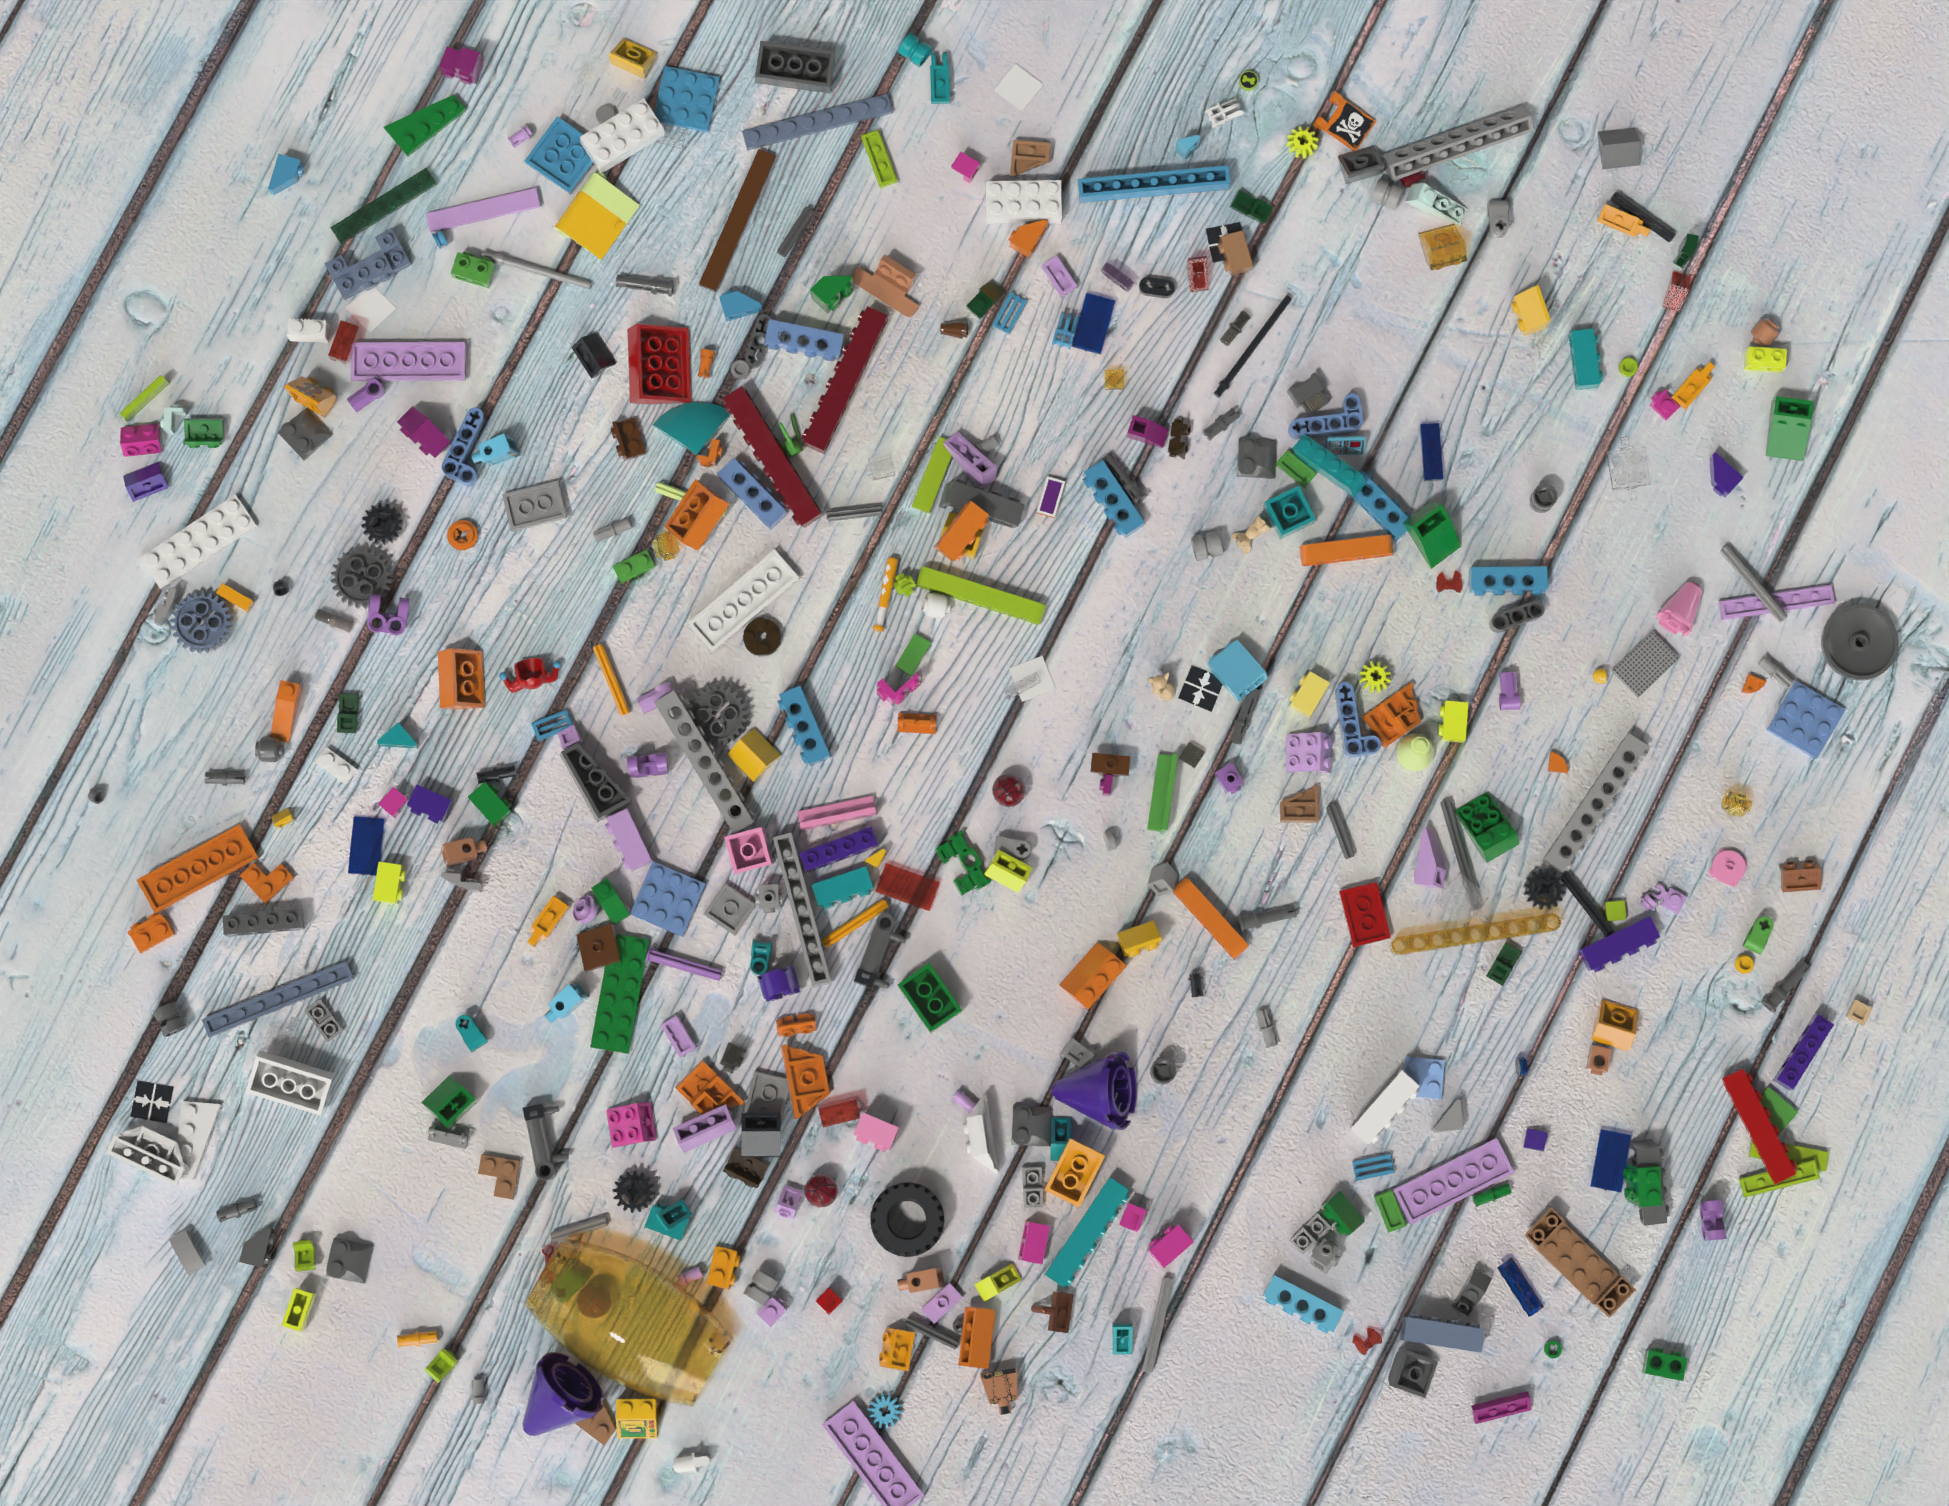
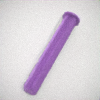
(683, 964)

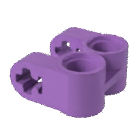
(401, 615)
(647, 765)
(1712, 1223)

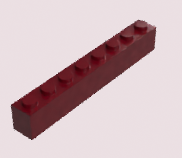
(845, 379)
(772, 456)

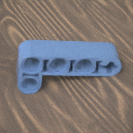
(1324, 421)
(467, 445)
(1352, 719)

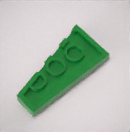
(424, 124)

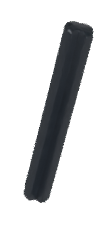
(1647, 219)
(1587, 904)

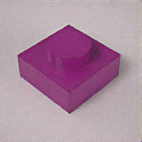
(1105, 785)

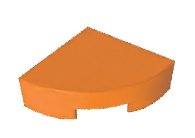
(1752, 684)
(1557, 764)

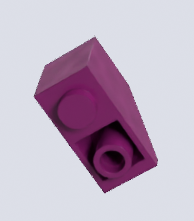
(1147, 431)

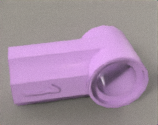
(647, 701)

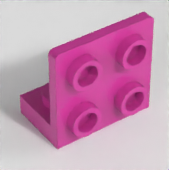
(631, 1124)

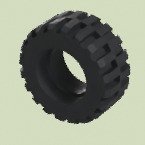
(880, 1219)

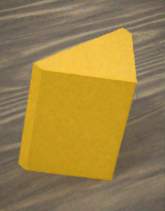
(632, 57)
(753, 754)

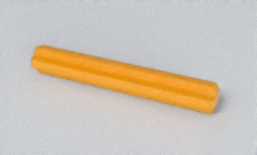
(611, 680)
(854, 923)

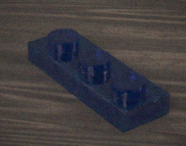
(1431, 452)
(1520, 1287)

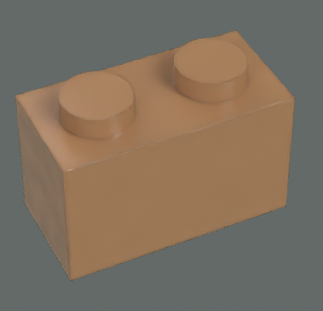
(1235, 253)

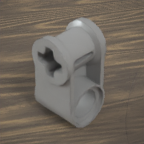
(1498, 215)
(1010, 847)

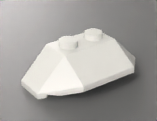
(981, 1136)
(149, 1153)

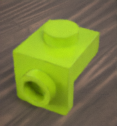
(304, 1255)
(441, 1365)

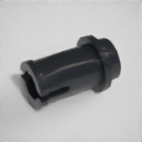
(1196, 984)

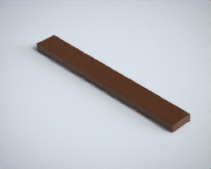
(737, 220)

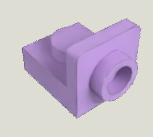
(788, 1201)
(772, 1310)

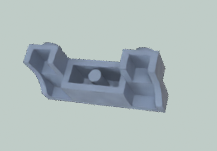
(371, 269)

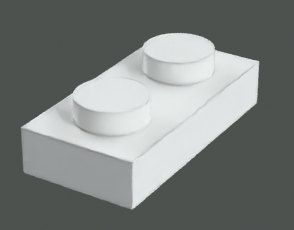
(336, 766)

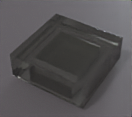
(1191, 755)

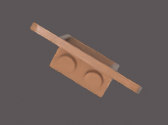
(889, 284)

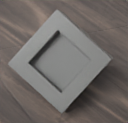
(1162, 879)

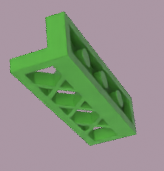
(1162, 792)

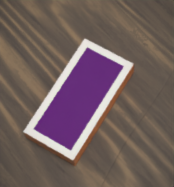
(1050, 497)

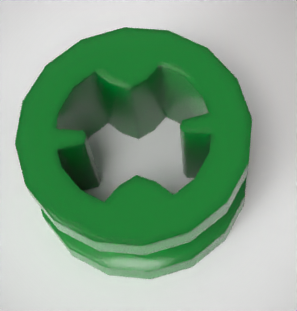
(1558, 1350)

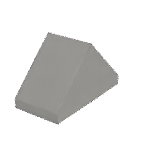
(1451, 1119)

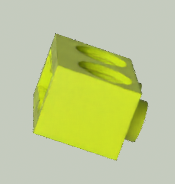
(1765, 359)

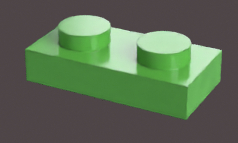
(633, 566)

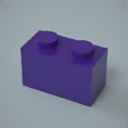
(429, 803)

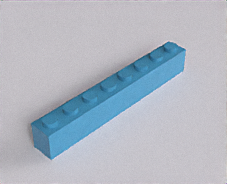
(1153, 184)

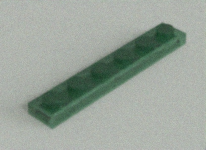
(383, 206)

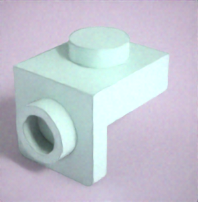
(168, 420)

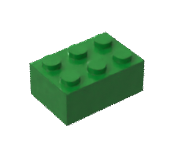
(929, 998)

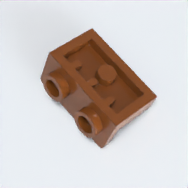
(1800, 876)

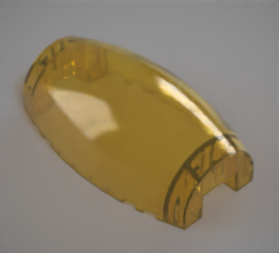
(628, 1322)

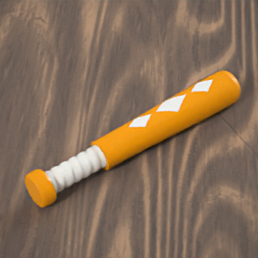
(888, 580)

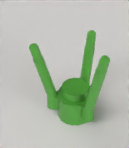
(792, 446)

